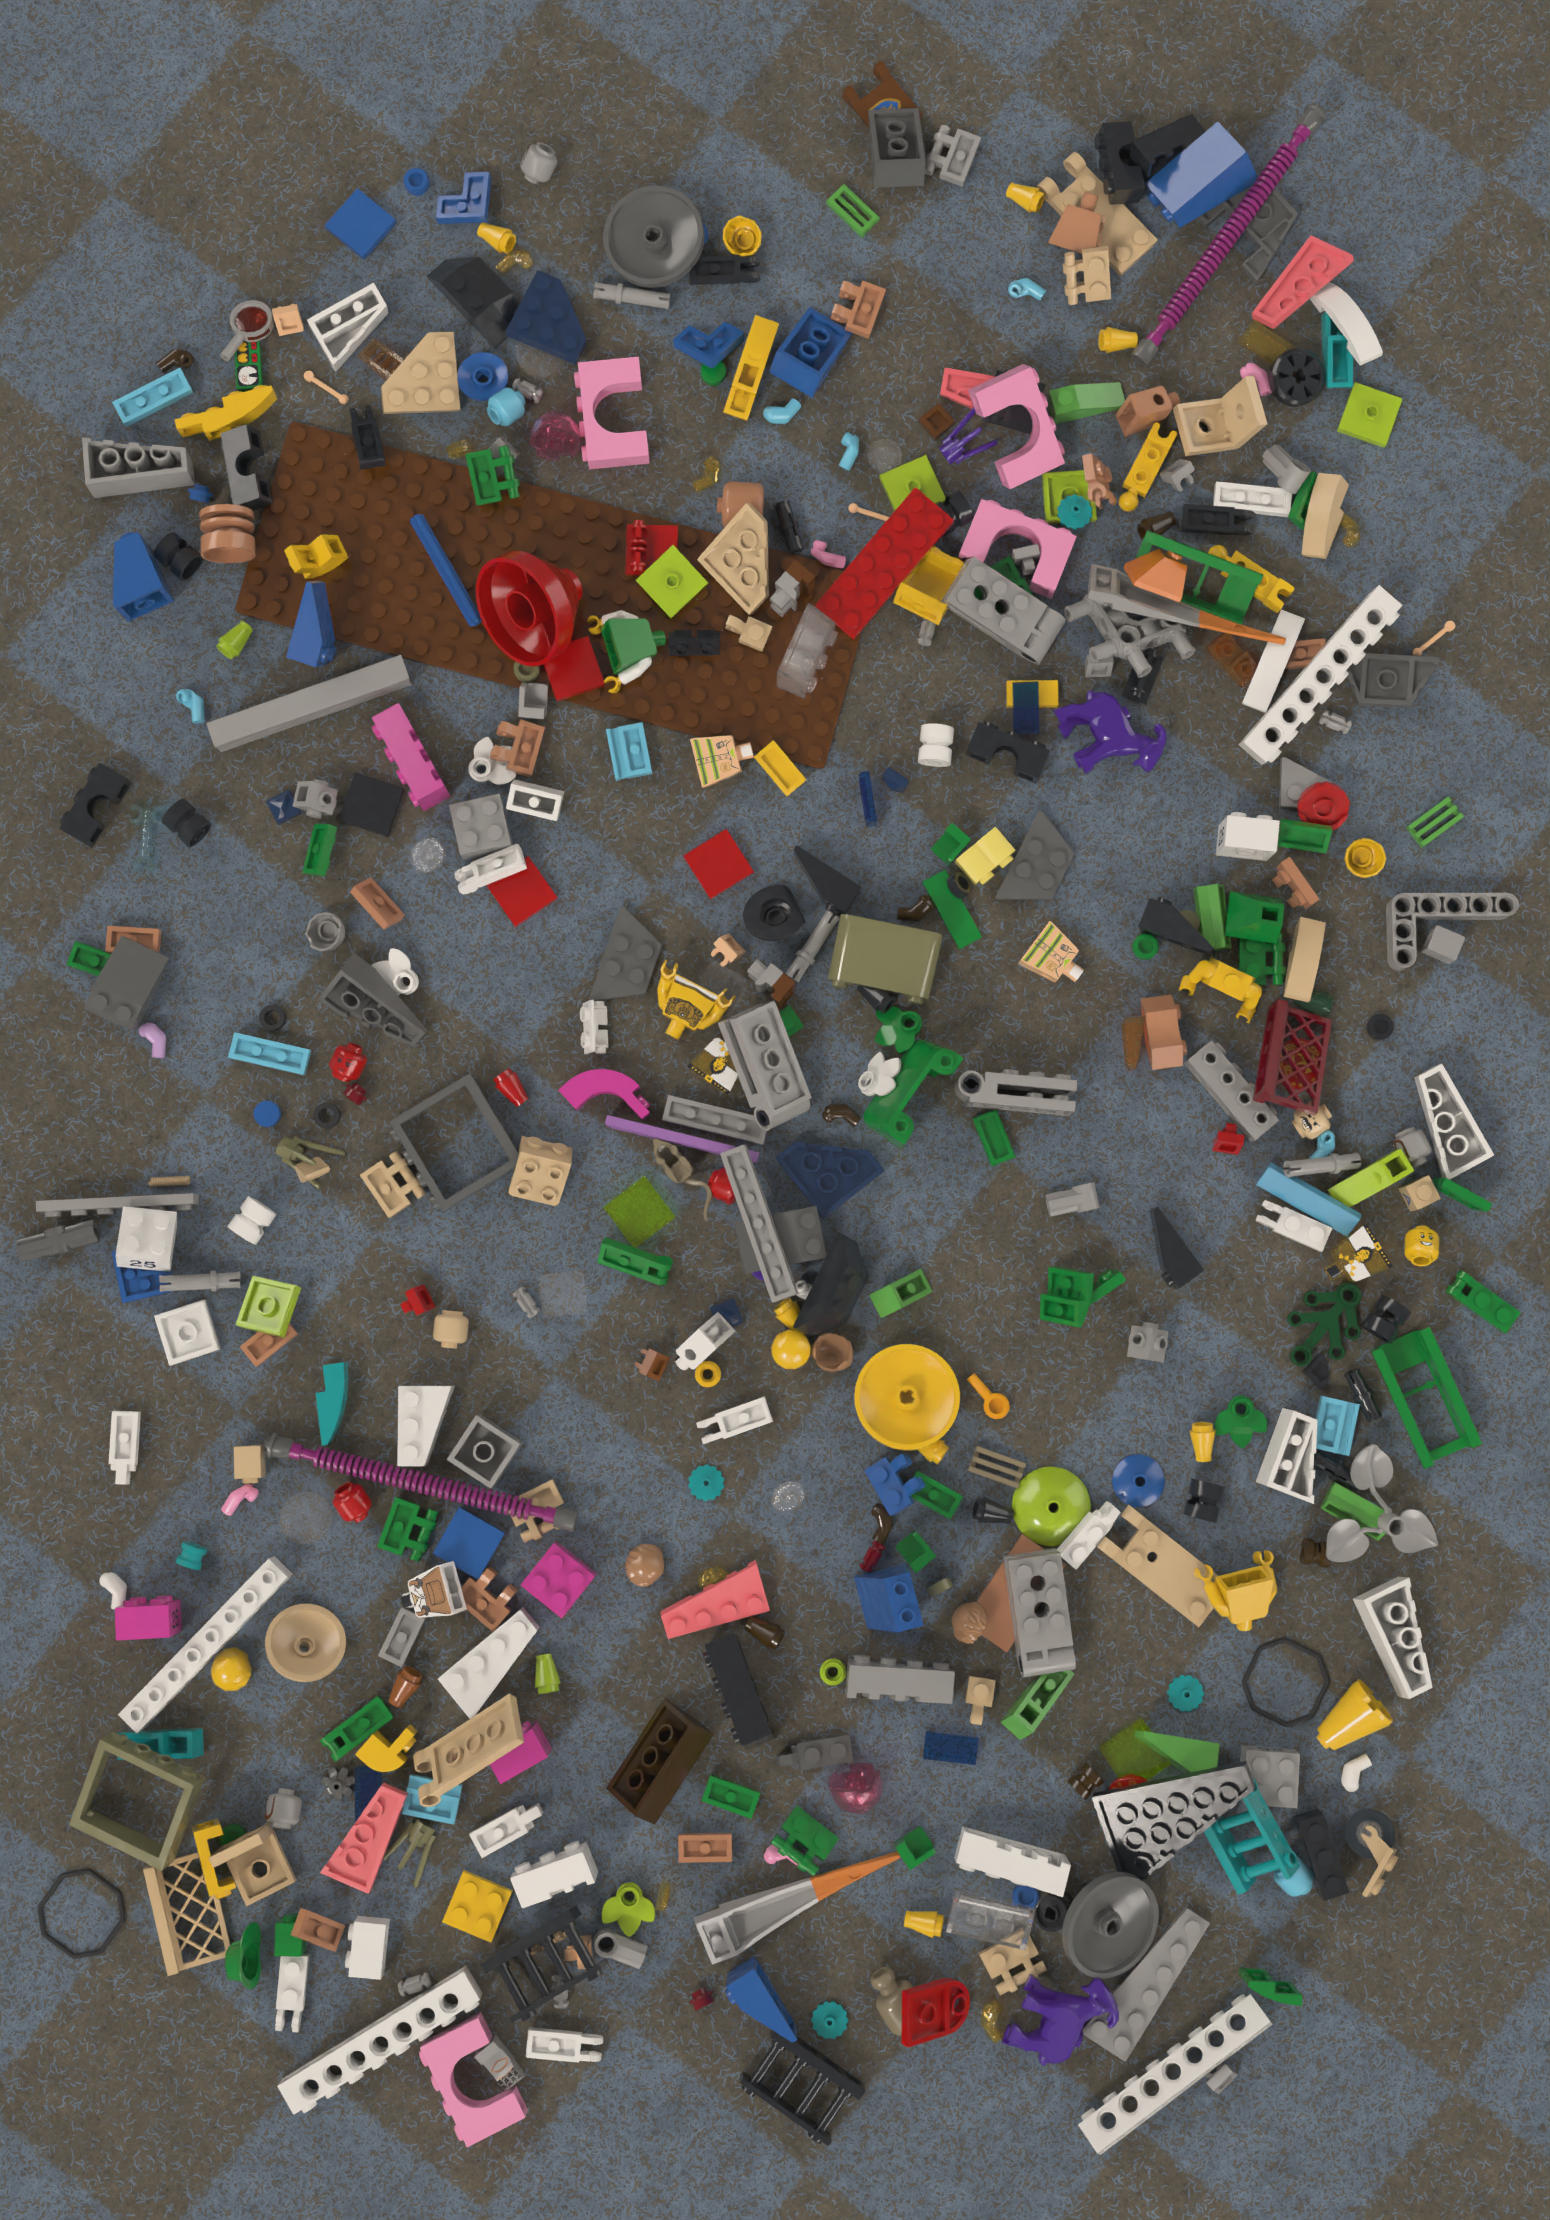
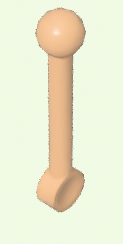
(309, 376)
(853, 508)
(1448, 627)

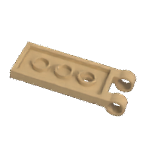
(1122, 231)
(1170, 1574)
(476, 1744)

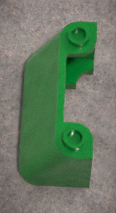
(885, 1112)

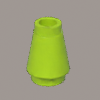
(234, 640)
(546, 1675)

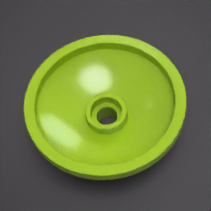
(1035, 1495)

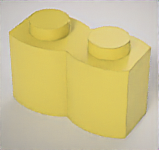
(986, 856)

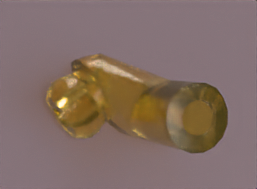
(711, 1575)

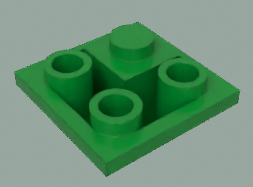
(1254, 917)

